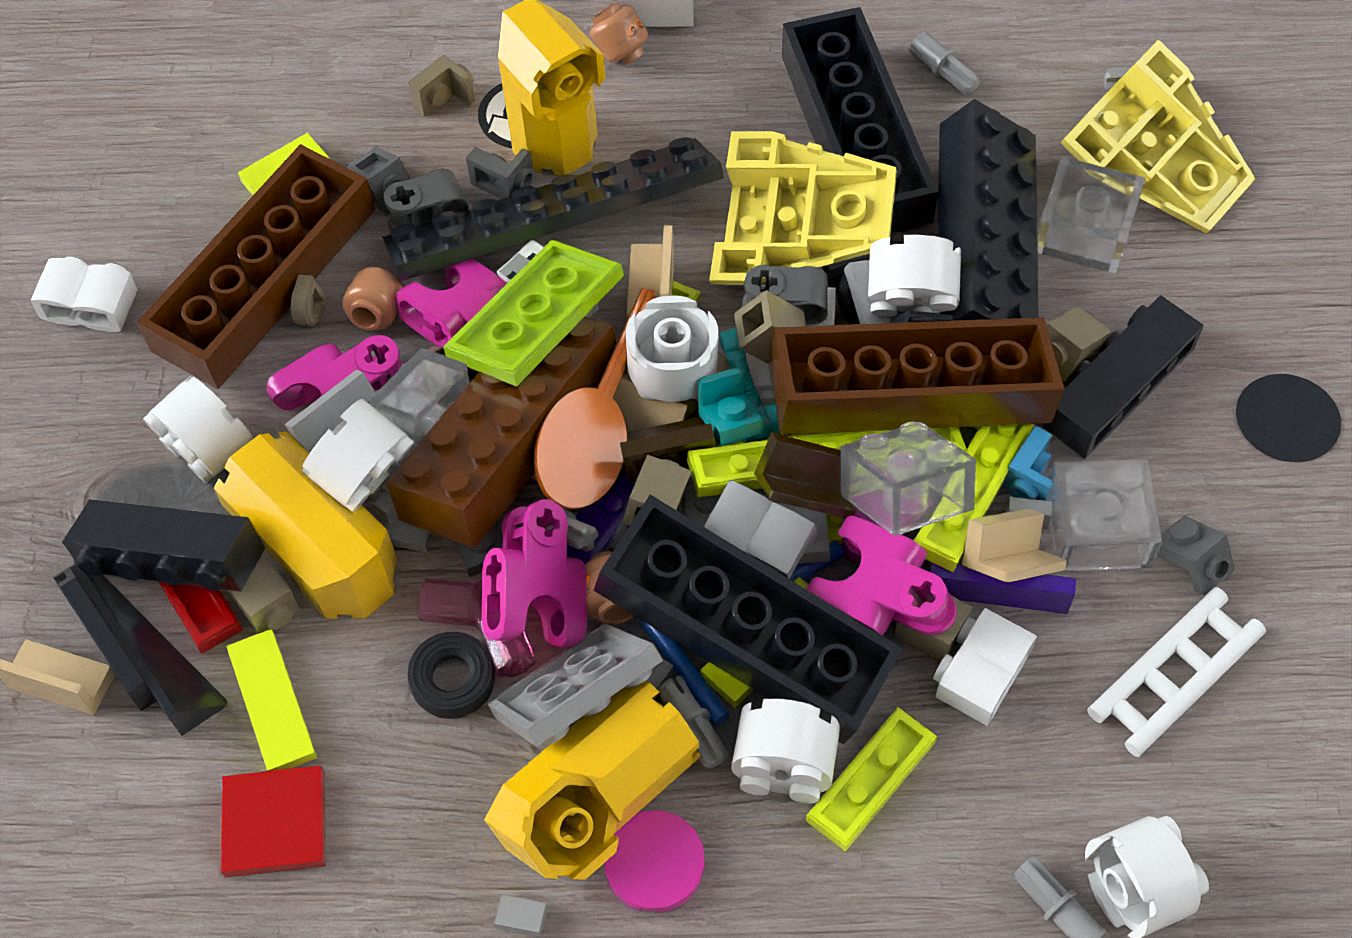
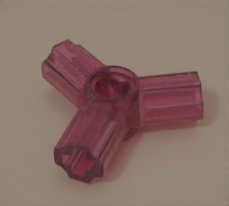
(462, 605)

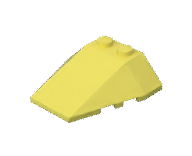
(1164, 132)
(799, 206)

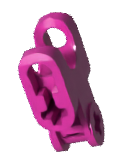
(445, 312)
(326, 366)
(534, 572)
(888, 583)

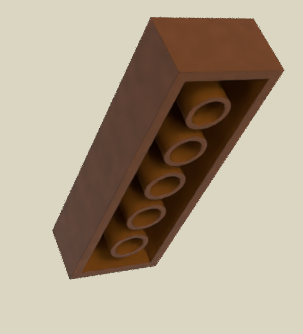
(252, 265)
(914, 373)
(486, 440)

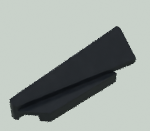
(138, 652)

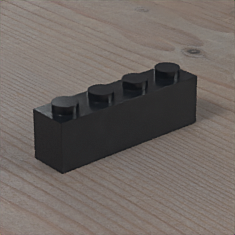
(1123, 374)
(164, 545)

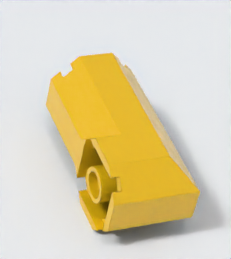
(549, 86)
(334, 555)
(590, 783)

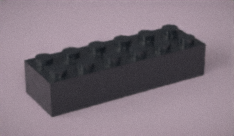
(856, 106)
(990, 212)
(746, 616)

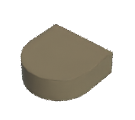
(307, 301)

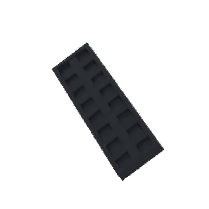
(550, 208)

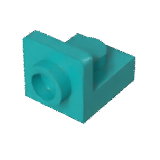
(727, 408)

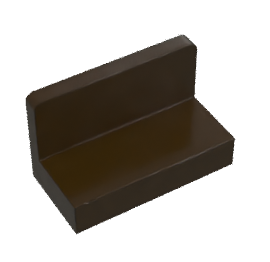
(665, 442)
(803, 475)

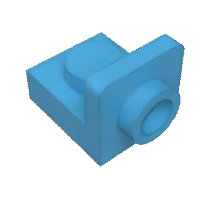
(1027, 467)

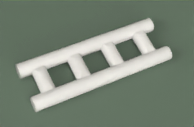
(1177, 699)

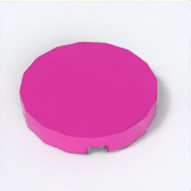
(656, 862)

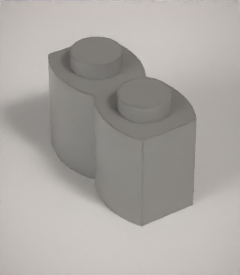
(761, 528)

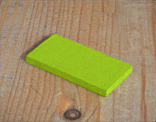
(533, 312)

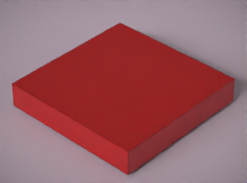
(273, 821)

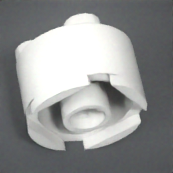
(914, 276)
(671, 348)
(198, 428)
(356, 455)
(785, 750)
(1145, 876)

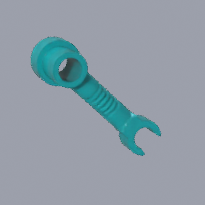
(736, 359)

